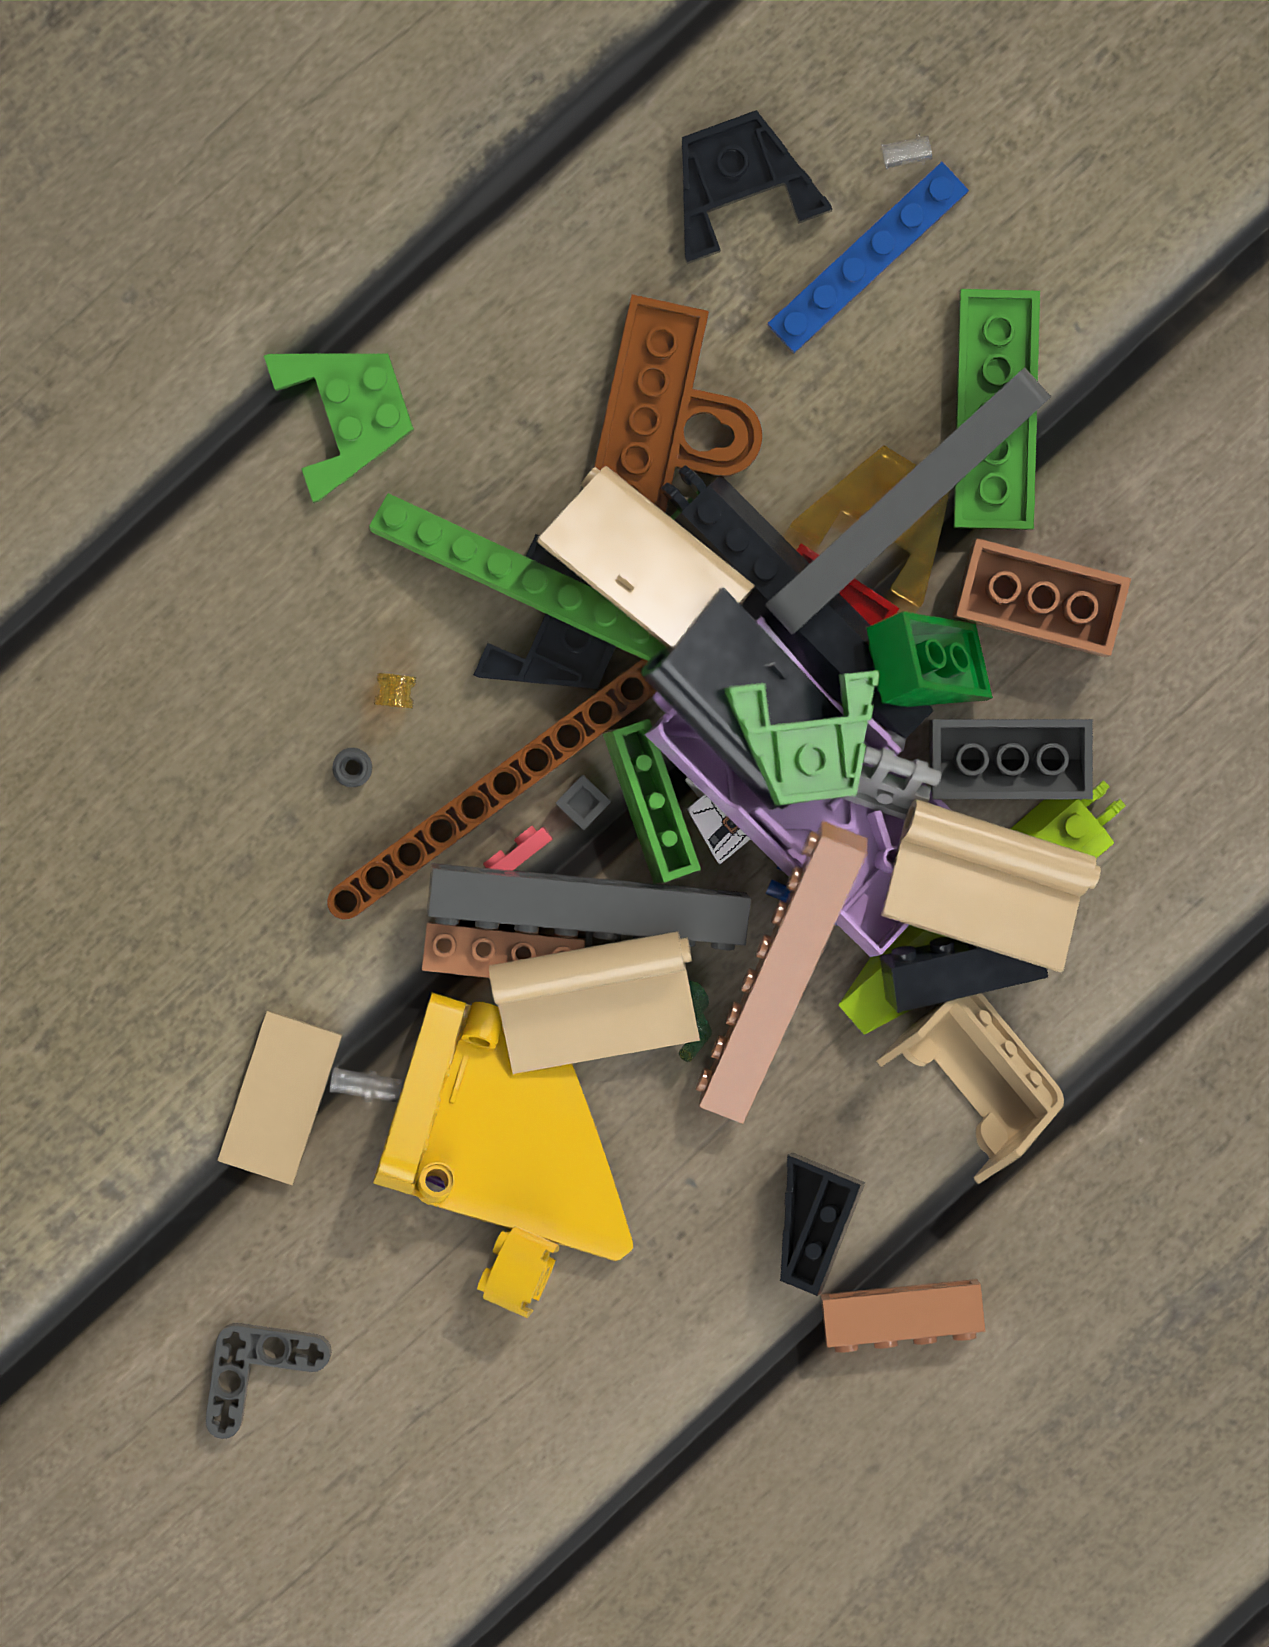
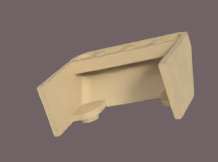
(990, 1071)

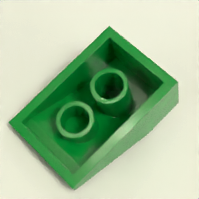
(928, 660)

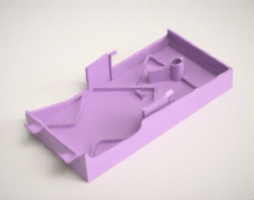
(784, 831)

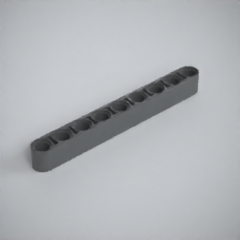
(908, 501)

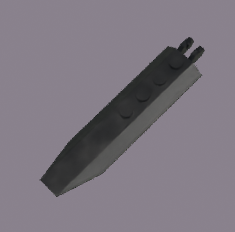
(832, 639)

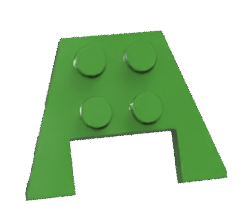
(360, 404)
(812, 756)

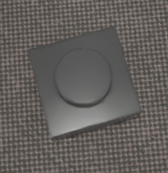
(583, 802)

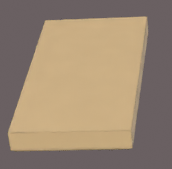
(280, 1097)

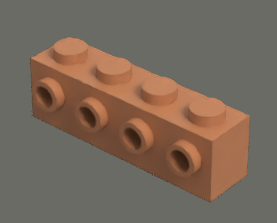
(473, 949)

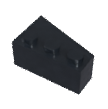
(815, 1222)

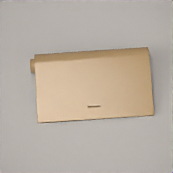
(639, 556)
(988, 885)
(595, 1002)

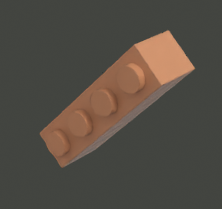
(903, 1314)

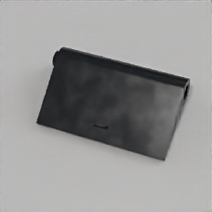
(726, 651)

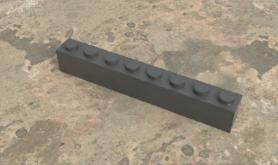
(586, 905)

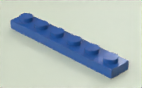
(868, 257)

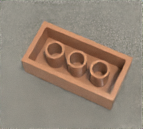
(1041, 598)

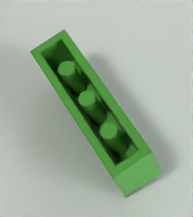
(651, 803)

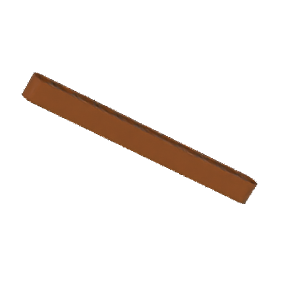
(492, 799)

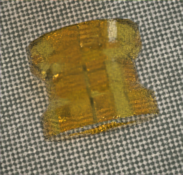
(395, 690)

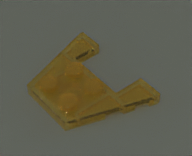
(862, 491)

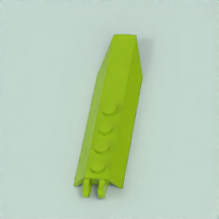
(1052, 820)

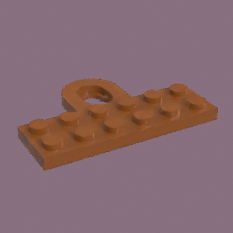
(656, 398)

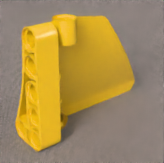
(500, 1140)

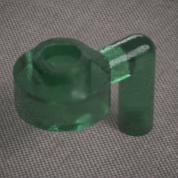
(700, 1003)

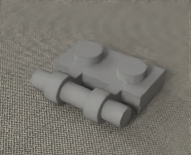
(888, 792)

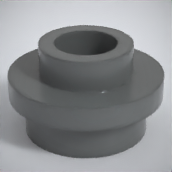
(340, 772)

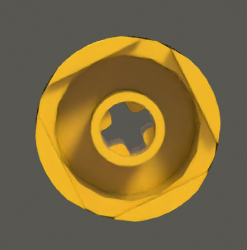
(519, 1270)

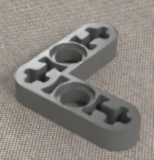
(254, 1354)

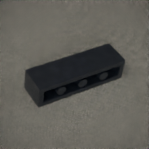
(949, 971)

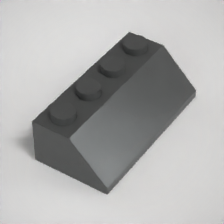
(1012, 758)

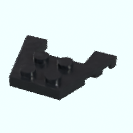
(735, 164)
(559, 651)

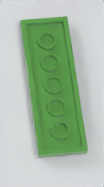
(994, 344)

